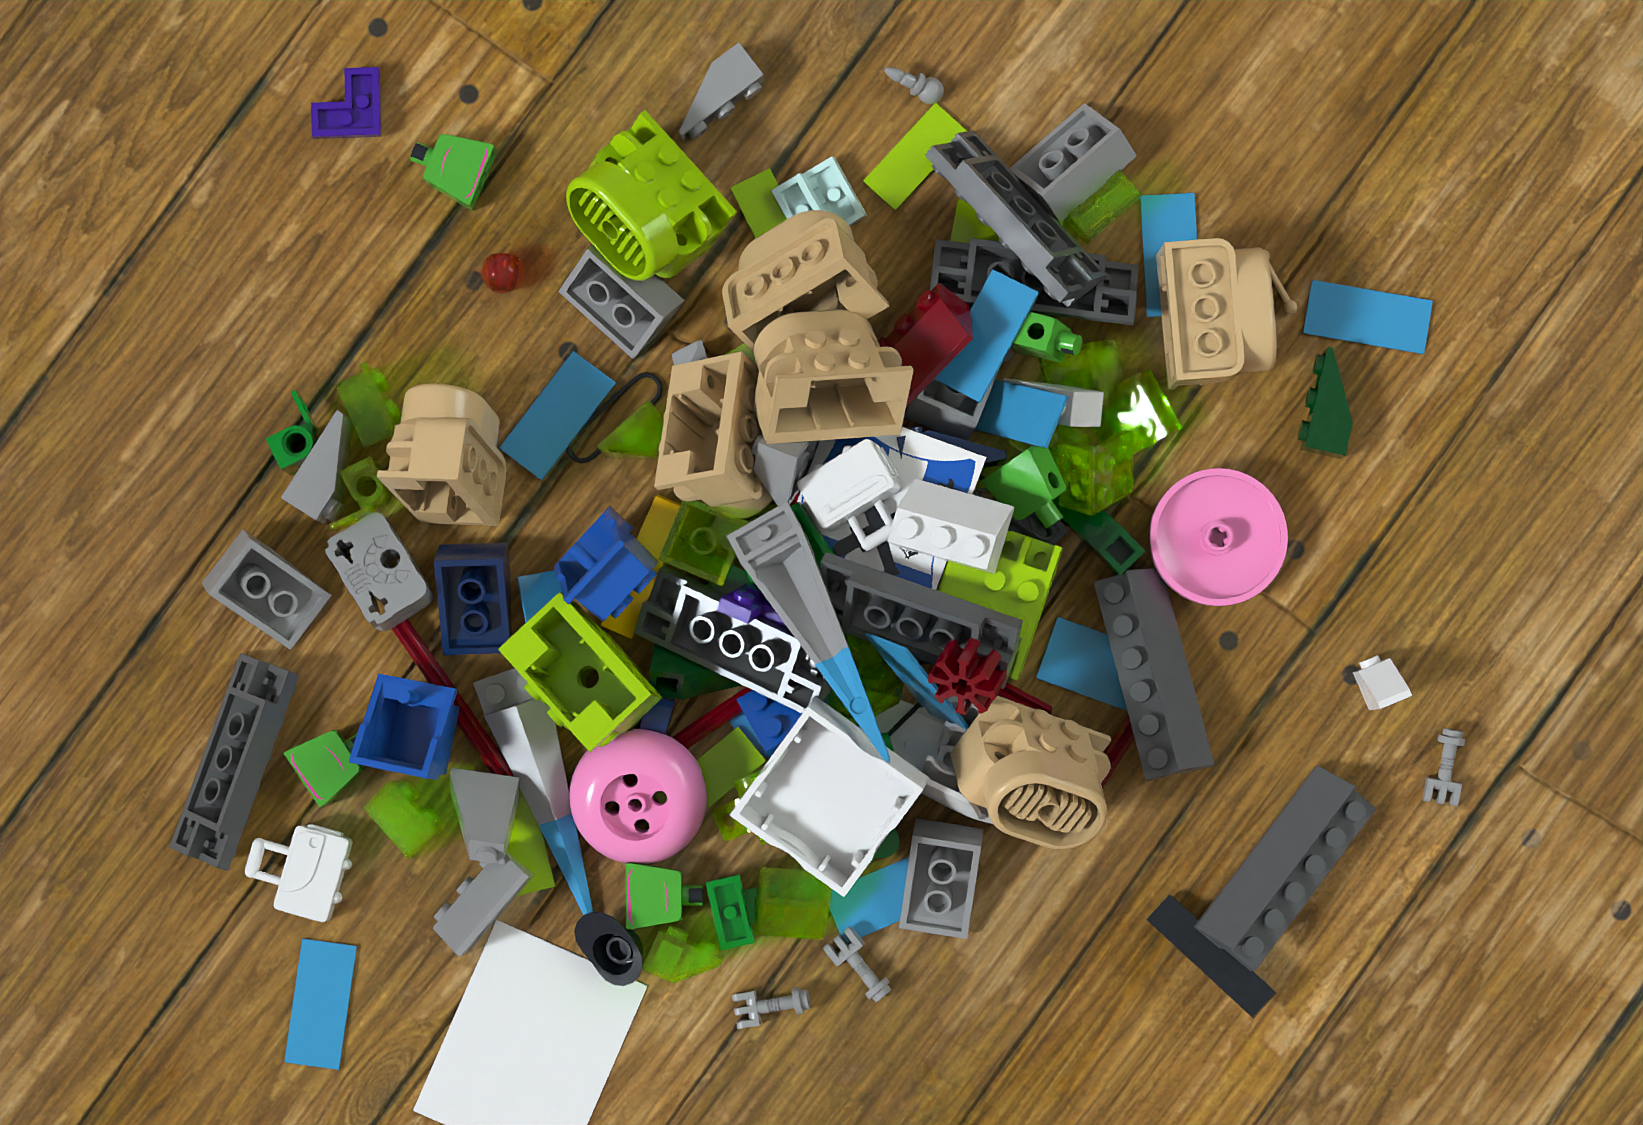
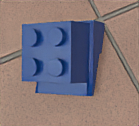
(605, 567)
(407, 728)

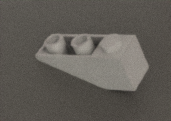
(725, 83)

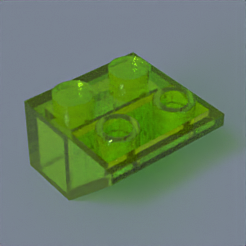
(404, 818)
(790, 903)
(678, 958)

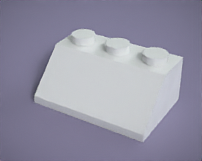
(951, 525)

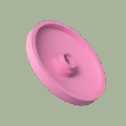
(1218, 537)

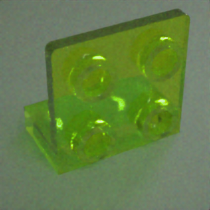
(368, 405)
(1139, 408)
(1096, 474)

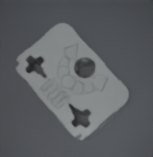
(371, 577)

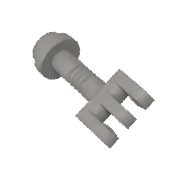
(1451, 739)
(849, 952)
(798, 1000)

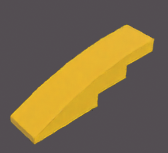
(653, 538)

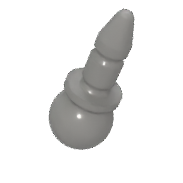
(928, 89)

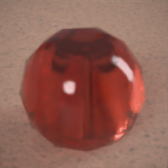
(502, 272)

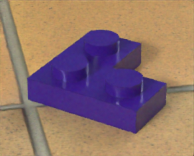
(358, 114)
(748, 604)

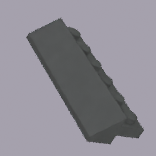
(1016, 217)
(966, 267)
(914, 614)
(755, 654)
(1153, 674)
(234, 761)
(1285, 867)

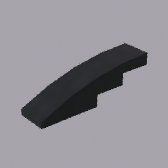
(1217, 964)

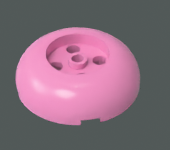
(659, 766)

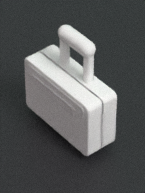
(850, 487)
(310, 873)

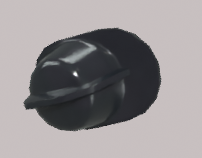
(610, 947)

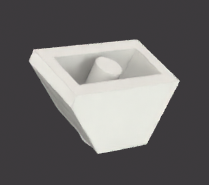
(1380, 683)

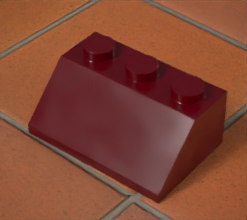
(931, 335)

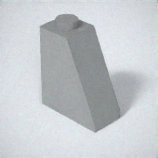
(485, 812)

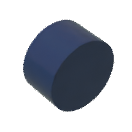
(659, 716)

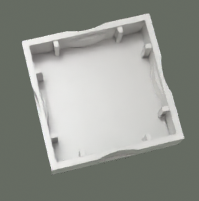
(829, 796)

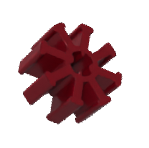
(967, 676)

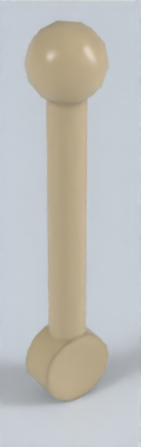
(1290, 306)

